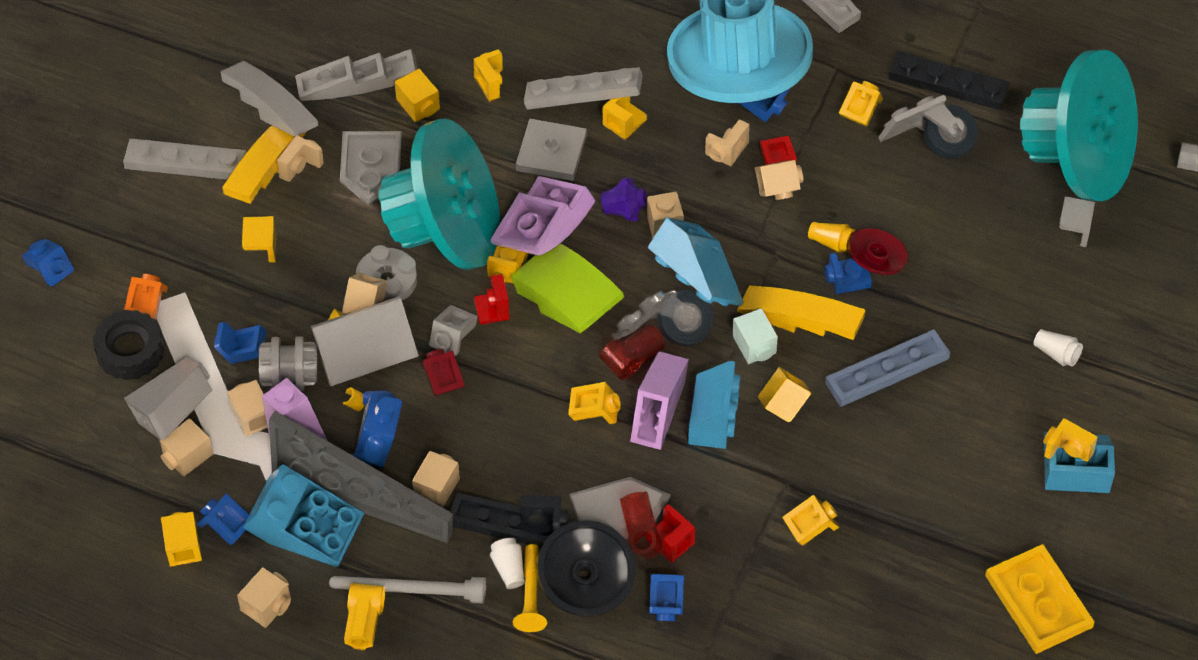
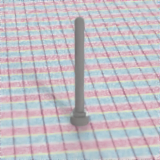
(471, 589)

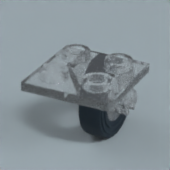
(680, 317)

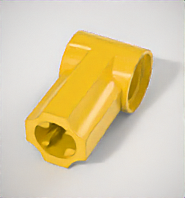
(364, 606)

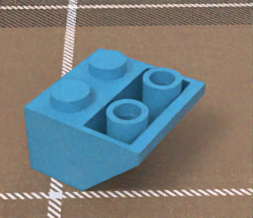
(714, 406)
(1075, 474)

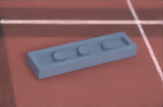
(887, 368)

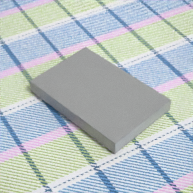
(364, 341)

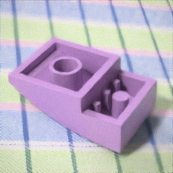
(543, 216)

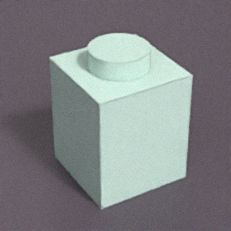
(755, 336)

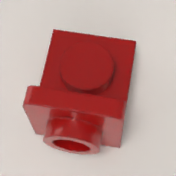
(495, 304)

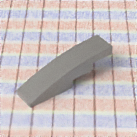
(353, 78)
(271, 99)

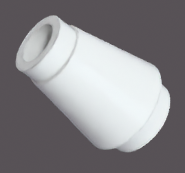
(1060, 347)
(508, 560)

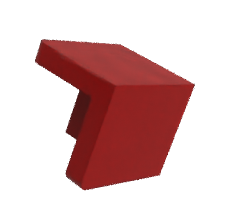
(676, 534)

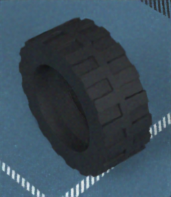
(128, 323)

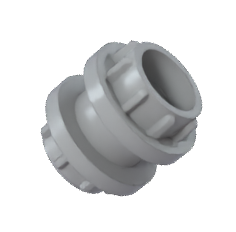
(288, 361)

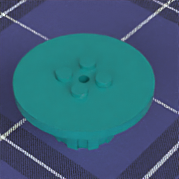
(1085, 125)
(443, 197)

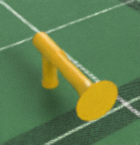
(530, 620)

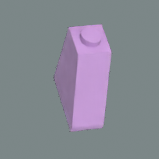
(658, 399)
(293, 404)

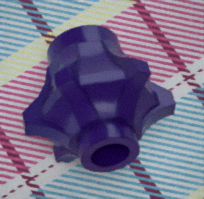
(624, 199)

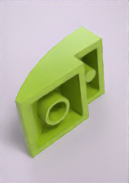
(566, 288)

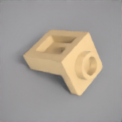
(730, 146)
(296, 156)

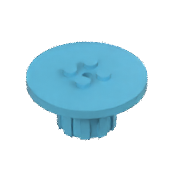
(739, 50)

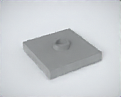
(551, 149)

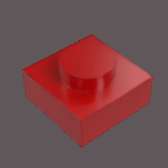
(777, 150)

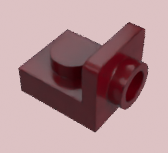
(442, 372)

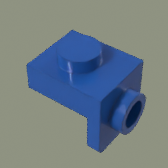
(766, 107)
(48, 260)
(239, 344)
(666, 596)

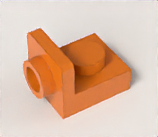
(145, 294)

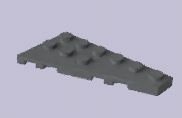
(354, 480)

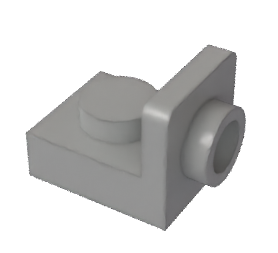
(451, 328)

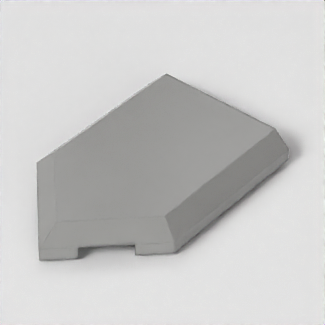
(368, 159)
(604, 504)

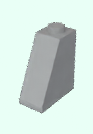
(170, 397)

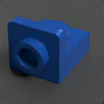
(846, 275)
(224, 517)

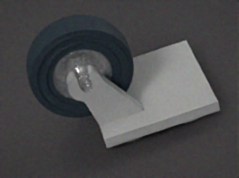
(946, 128)

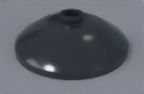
(588, 548)

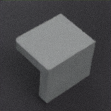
(1077, 217)

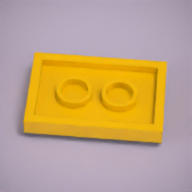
(1039, 599)

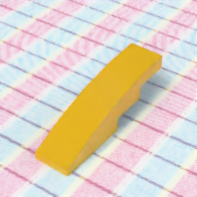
(258, 165)
(803, 310)

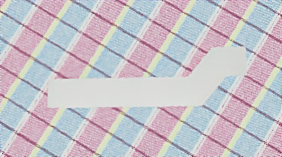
(214, 412)

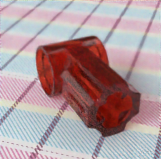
(626, 356)
(640, 522)

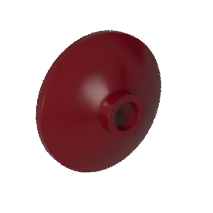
(878, 251)

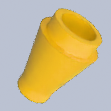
(831, 235)

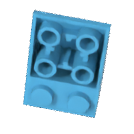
(697, 260)
(303, 517)

